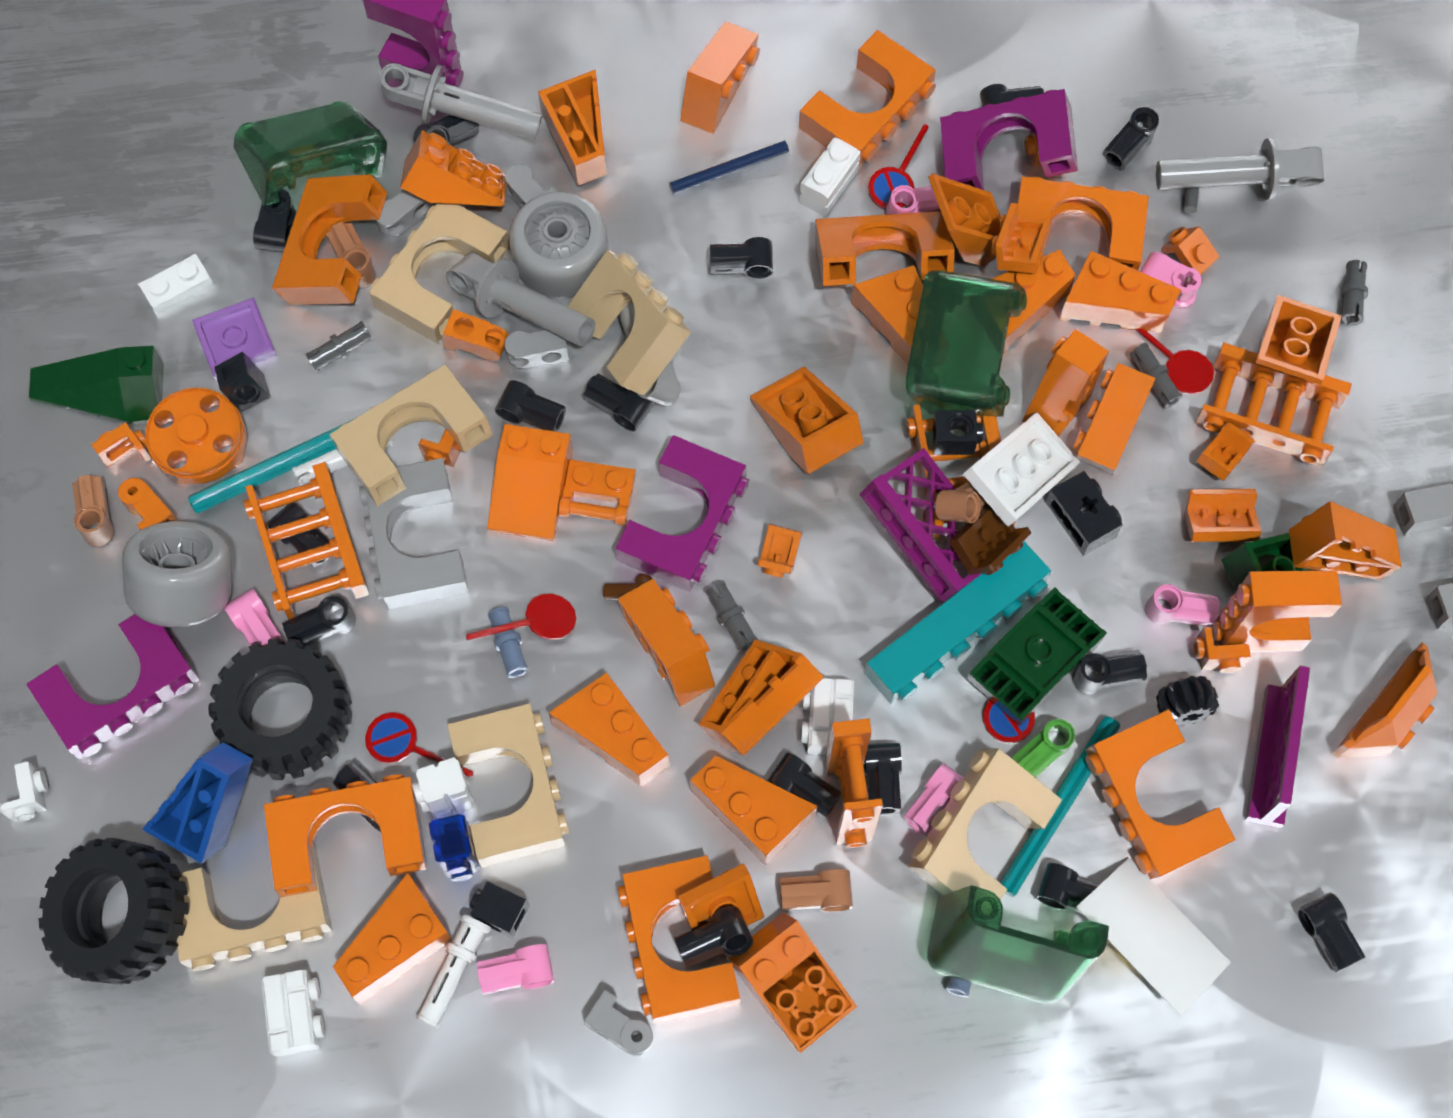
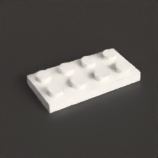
(1021, 469)

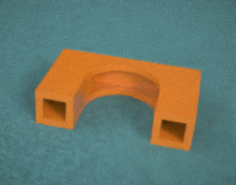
(899, 72)
(325, 202)
(1117, 212)
(916, 234)
(1275, 608)
(295, 822)
(1157, 845)
(672, 992)

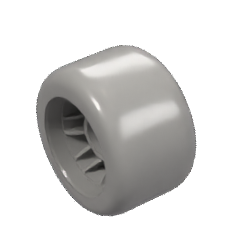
(557, 243)
(176, 573)

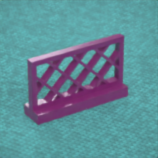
(915, 536)
(1277, 750)

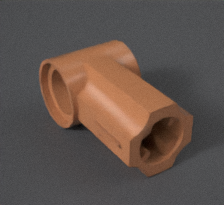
(349, 246)
(959, 504)
(92, 509)
(827, 890)

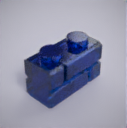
(454, 847)

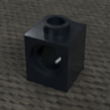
(241, 381)
(949, 444)
(498, 909)

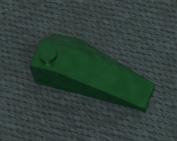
(109, 383)
(1260, 555)

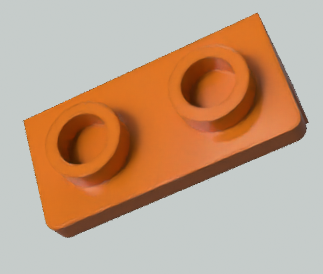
(1020, 242)
(1222, 515)

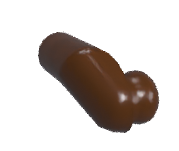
(613, 591)

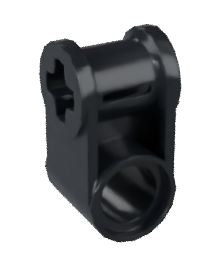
(274, 223)

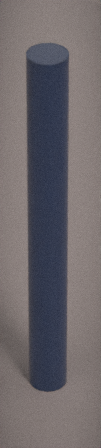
(728, 167)

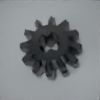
(1188, 699)

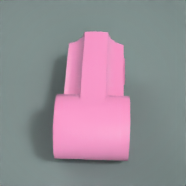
(916, 200)
(1185, 607)
(252, 618)
(932, 799)
(526, 969)

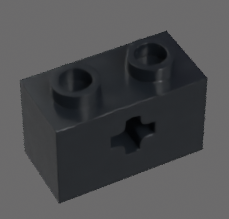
(1085, 529)

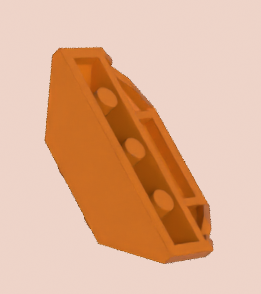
(1394, 710)

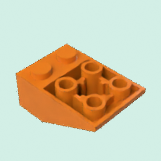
(450, 174)
(793, 981)

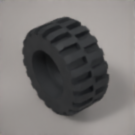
(257, 673)
(75, 906)

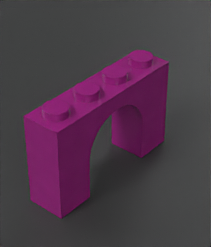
(426, 22)
(1045, 115)
(682, 557)
(87, 725)

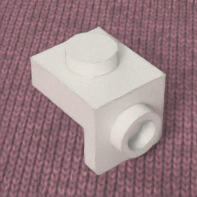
(31, 790)

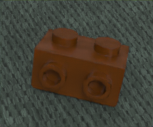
(987, 542)

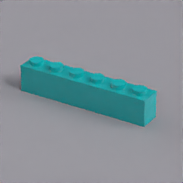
(956, 624)

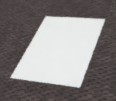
(1155, 936)

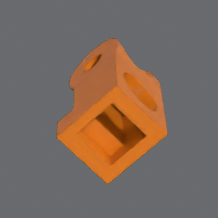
(474, 336)
(142, 501)

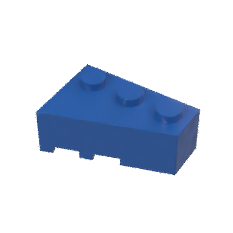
(203, 804)

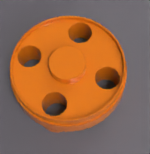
(196, 436)

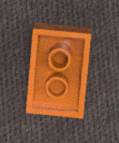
(969, 217)
(1298, 339)
(808, 419)
(529, 482)

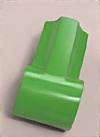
(1040, 752)

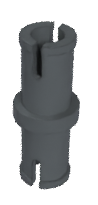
(1354, 292)
(339, 346)
(1150, 365)
(731, 615)

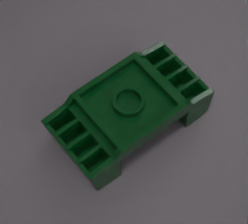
(1036, 655)

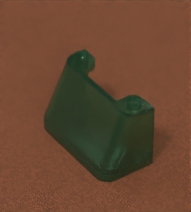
(306, 144)
(962, 343)
(976, 948)

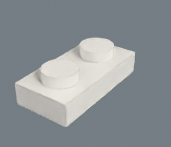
(175, 283)

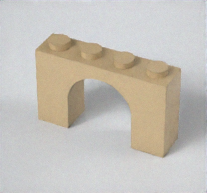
(444, 230)
(656, 325)
(433, 399)
(994, 778)
(536, 824)
(208, 940)

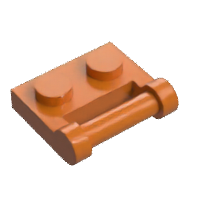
(597, 483)

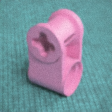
(1176, 274)

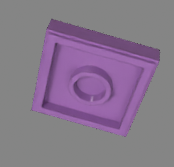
(234, 331)

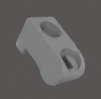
(521, 184)
(402, 213)
(535, 349)
(629, 1035)

